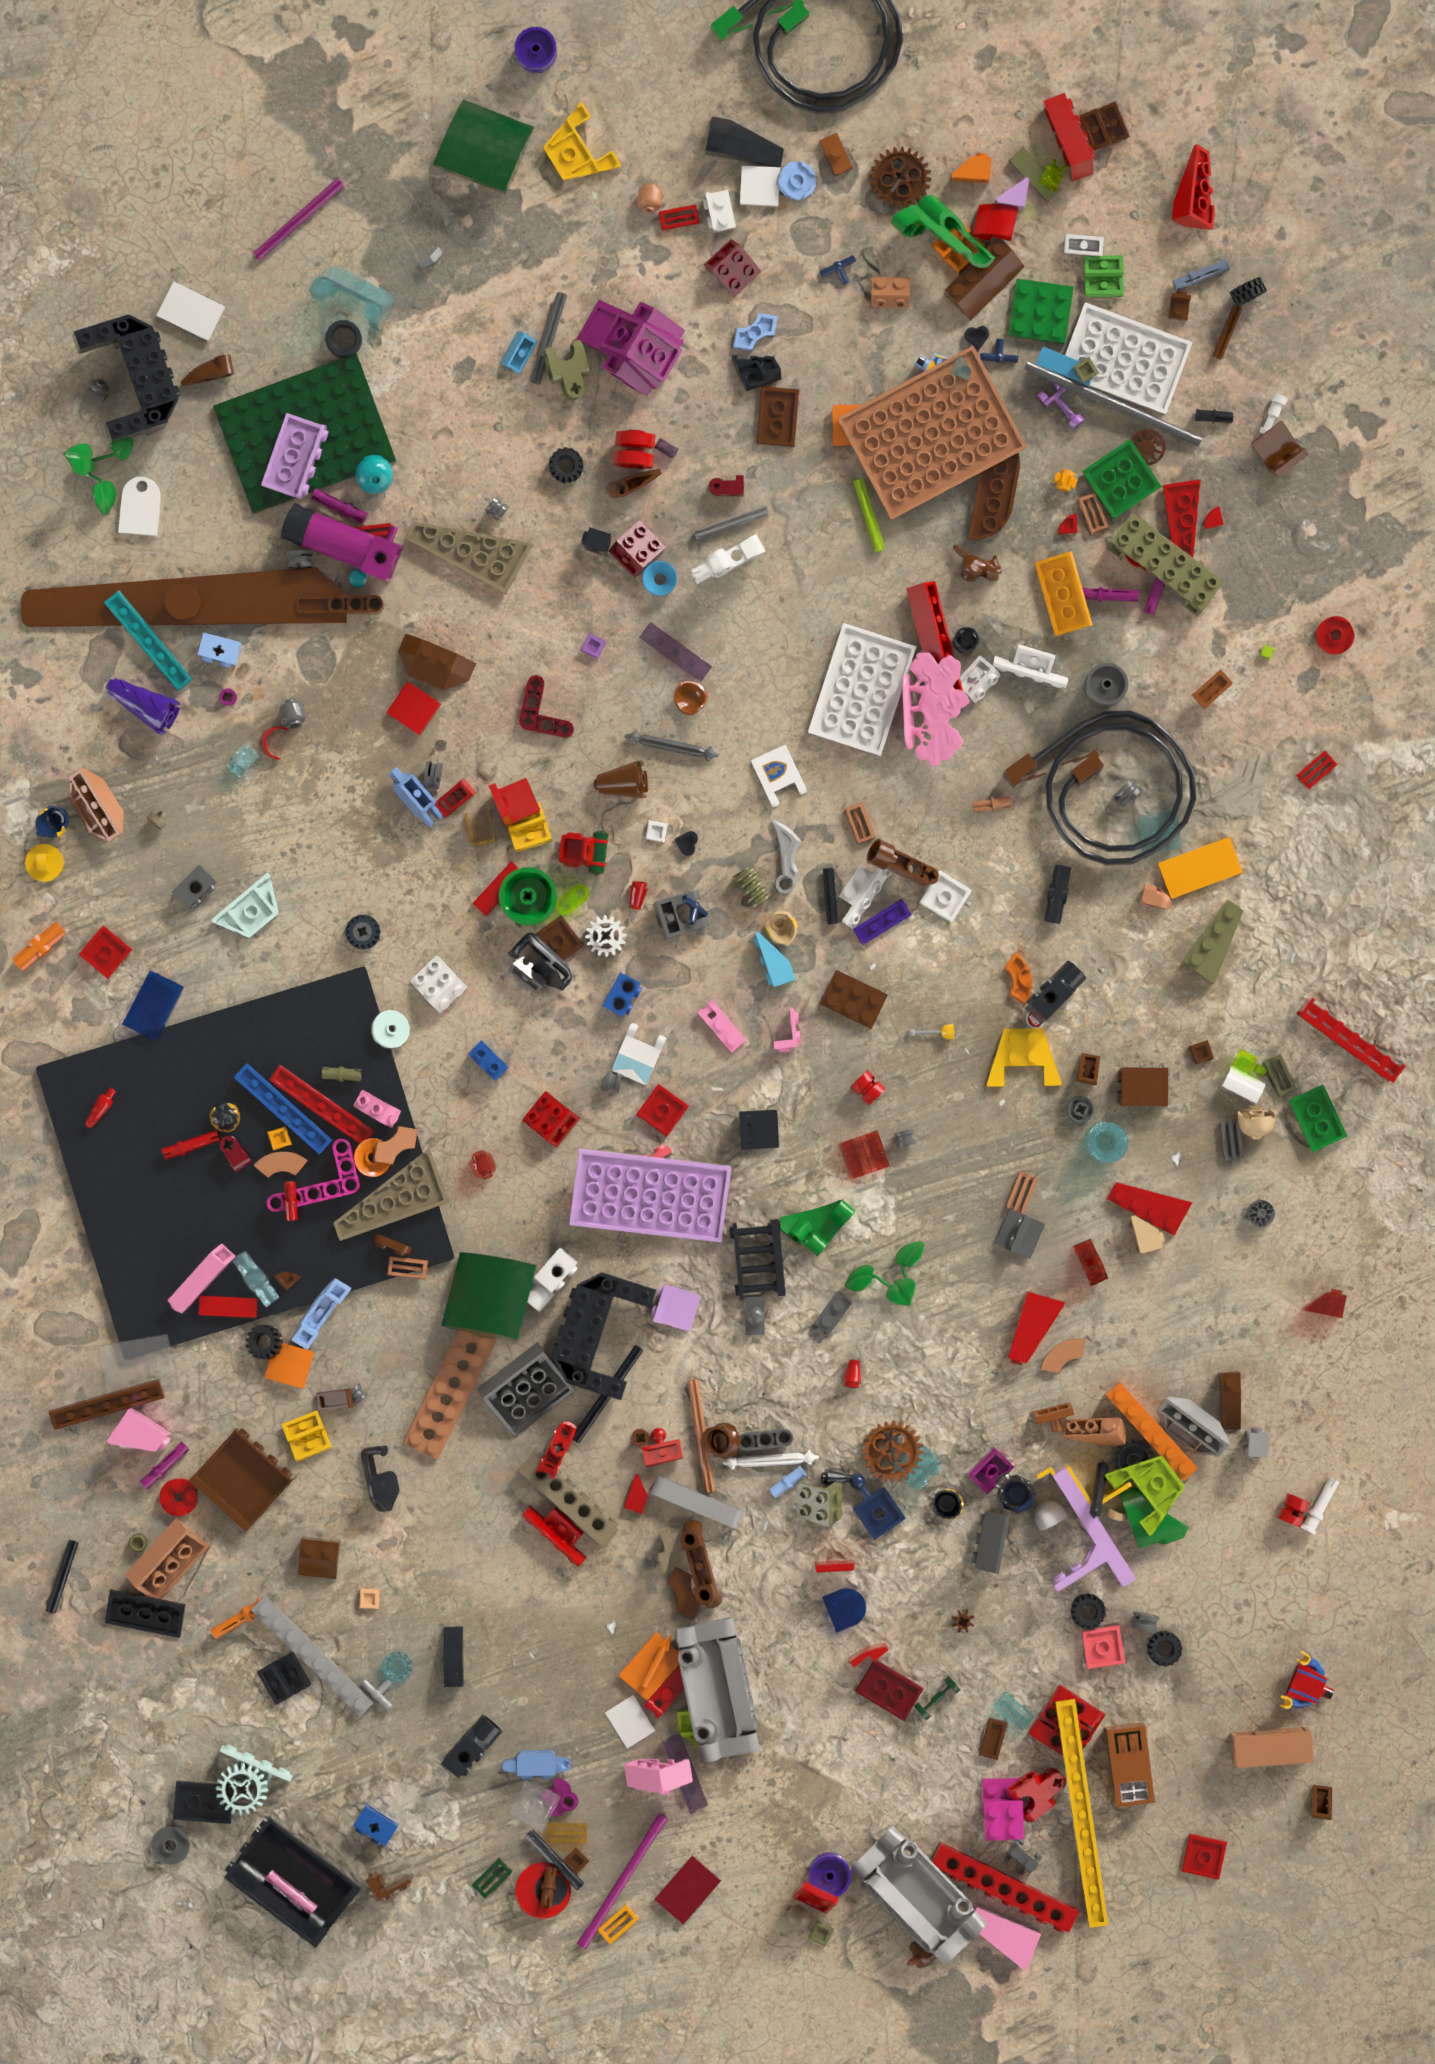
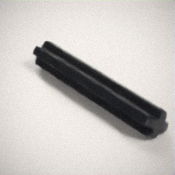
(1098, 1490)
(62, 1576)
(554, 1859)

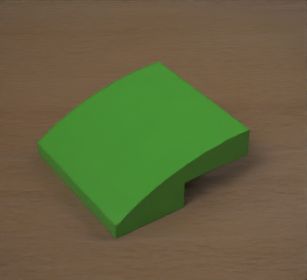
(1103, 276)

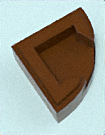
(287, 1279)

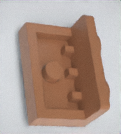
(890, 292)

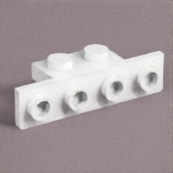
(1032, 664)
(861, 891)

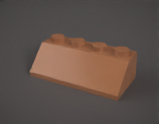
(167, 1560)

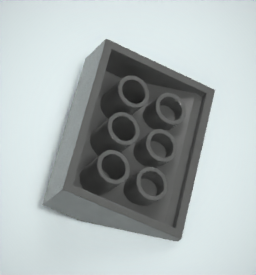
(525, 1389)

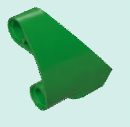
(816, 1226)
(1138, 1508)

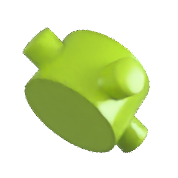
(1267, 652)

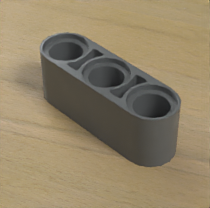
(774, 1435)

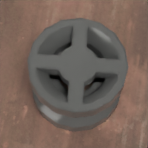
(497, 508)
(612, 1081)
(905, 1138)
(357, 1394)

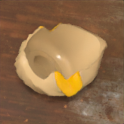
(781, 927)

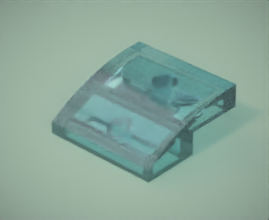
(1152, 823)

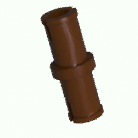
(548, 1887)

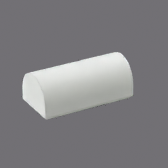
(1083, 244)

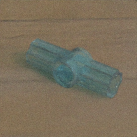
(255, 1278)

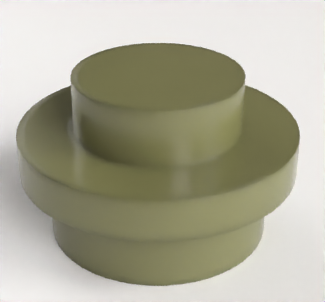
(138, 1542)

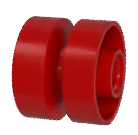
(635, 443)

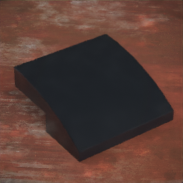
(284, 1678)

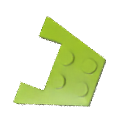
(1156, 1482)

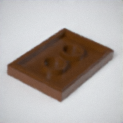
(777, 416)

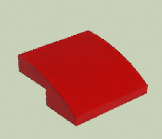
(995, 221)
(413, 708)
(874, 1651)

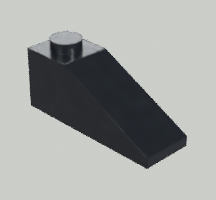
(453, 1657)

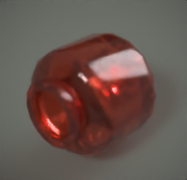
(482, 1164)

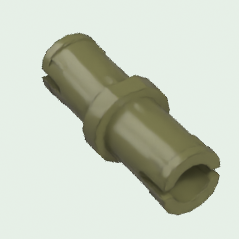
(341, 1074)

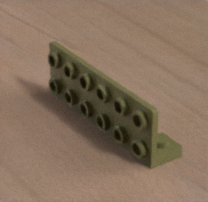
(1166, 563)

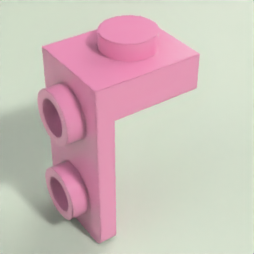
(785, 1045)
(377, 1108)

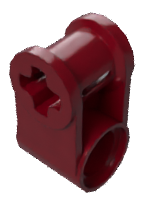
(237, 1156)

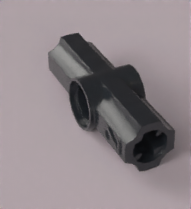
(1057, 894)

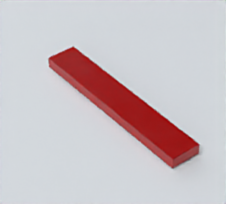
(321, 1105)

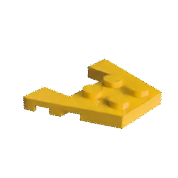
(570, 153)
(1024, 1048)

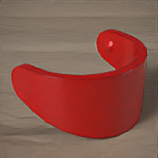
(263, 740)

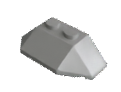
(1192, 1427)

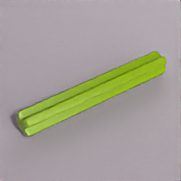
(869, 515)

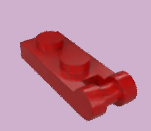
(666, 1693)

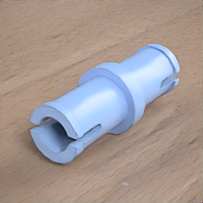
(788, 1481)

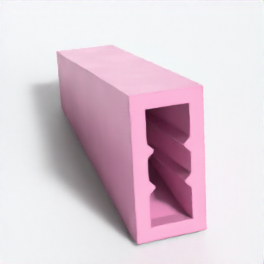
(201, 1278)
(1009, 1937)

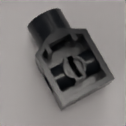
(1058, 990)
(477, 1737)

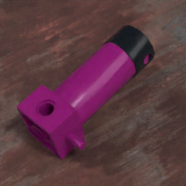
(342, 541)

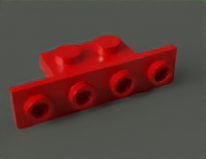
(558, 1531)

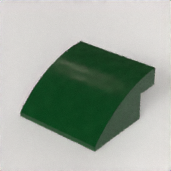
(483, 146)
(488, 1296)

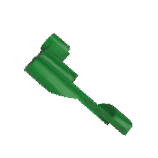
(940, 220)

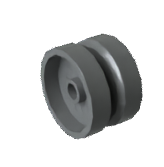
(1113, 675)

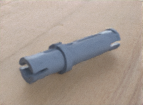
(1200, 275)

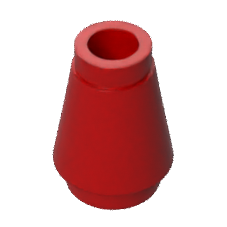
(637, 894)
(852, 1376)

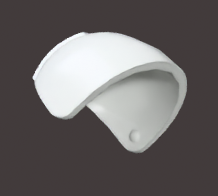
(1048, 1514)

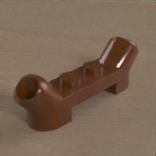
(694, 1545)

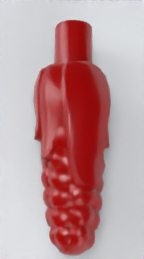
(100, 1107)

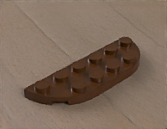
(994, 498)

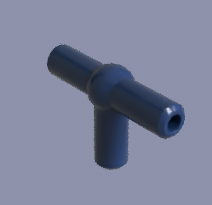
(838, 268)
(999, 357)
(694, 909)

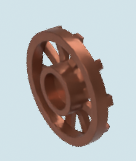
(1148, 446)

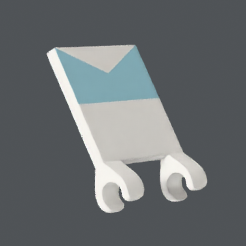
(637, 1058)

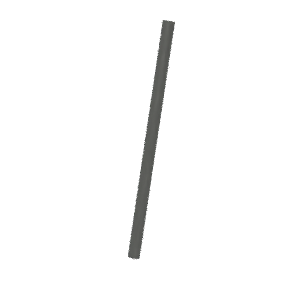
(1113, 403)

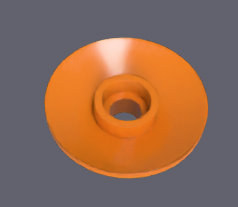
(362, 1162)

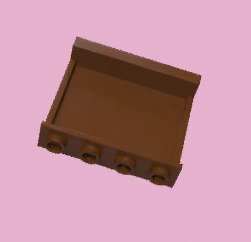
(242, 1479)

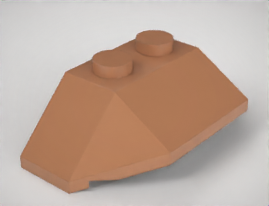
(95, 804)

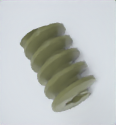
(752, 886)

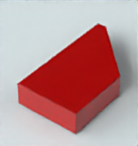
(637, 1496)

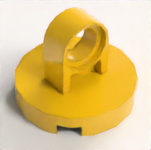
(44, 862)

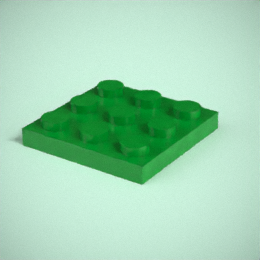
(1041, 311)
(1121, 479)

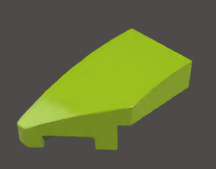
(685, 1726)

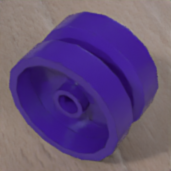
(535, 61)
(830, 1863)

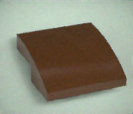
(1105, 126)

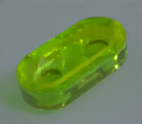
(572, 898)

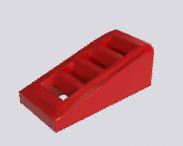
(466, 786)

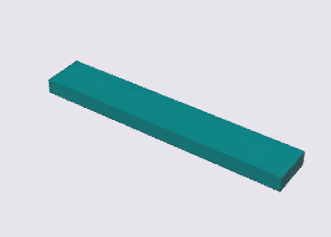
(148, 640)

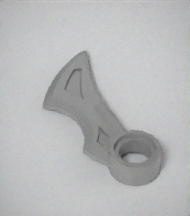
(788, 845)

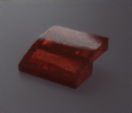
(864, 1154)

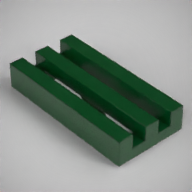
(493, 1887)

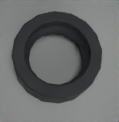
(343, 324)

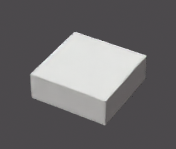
(656, 831)

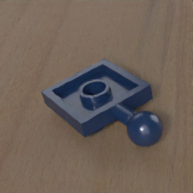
(866, 1508)

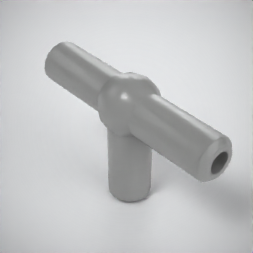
(377, 1693)

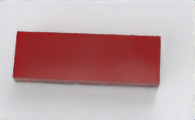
(490, 896)
(228, 1306)

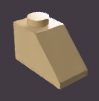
(1147, 1236)

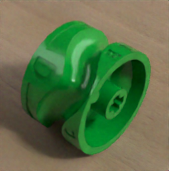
(532, 882)

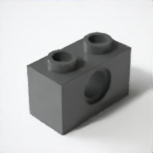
(183, 890)

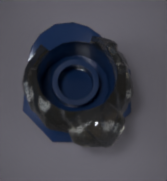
(1015, 1492)

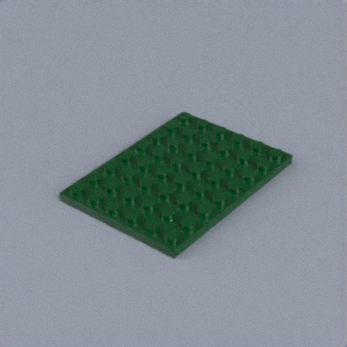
(326, 395)

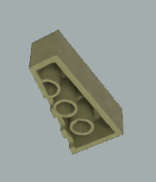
(1212, 945)

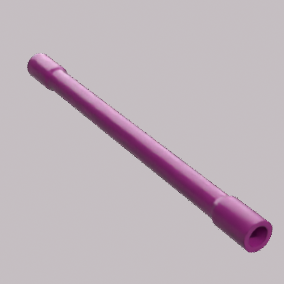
(590, 1931)

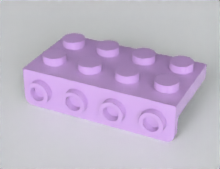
(294, 456)

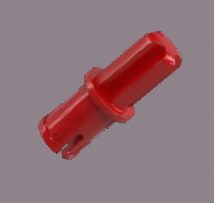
(290, 1200)

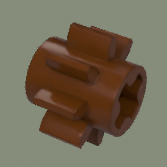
(957, 1619)

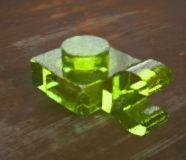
(1246, 1062)

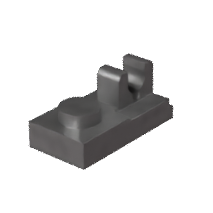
(529, 977)

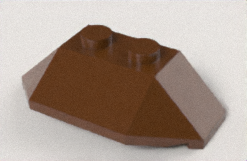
(434, 664)

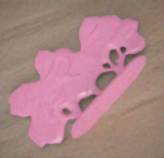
(937, 703)

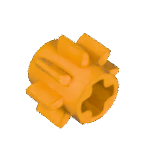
(1065, 480)

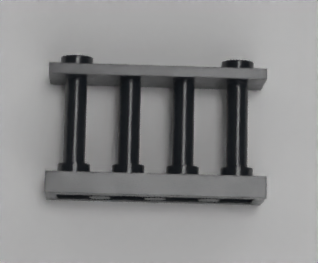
(773, 1248)

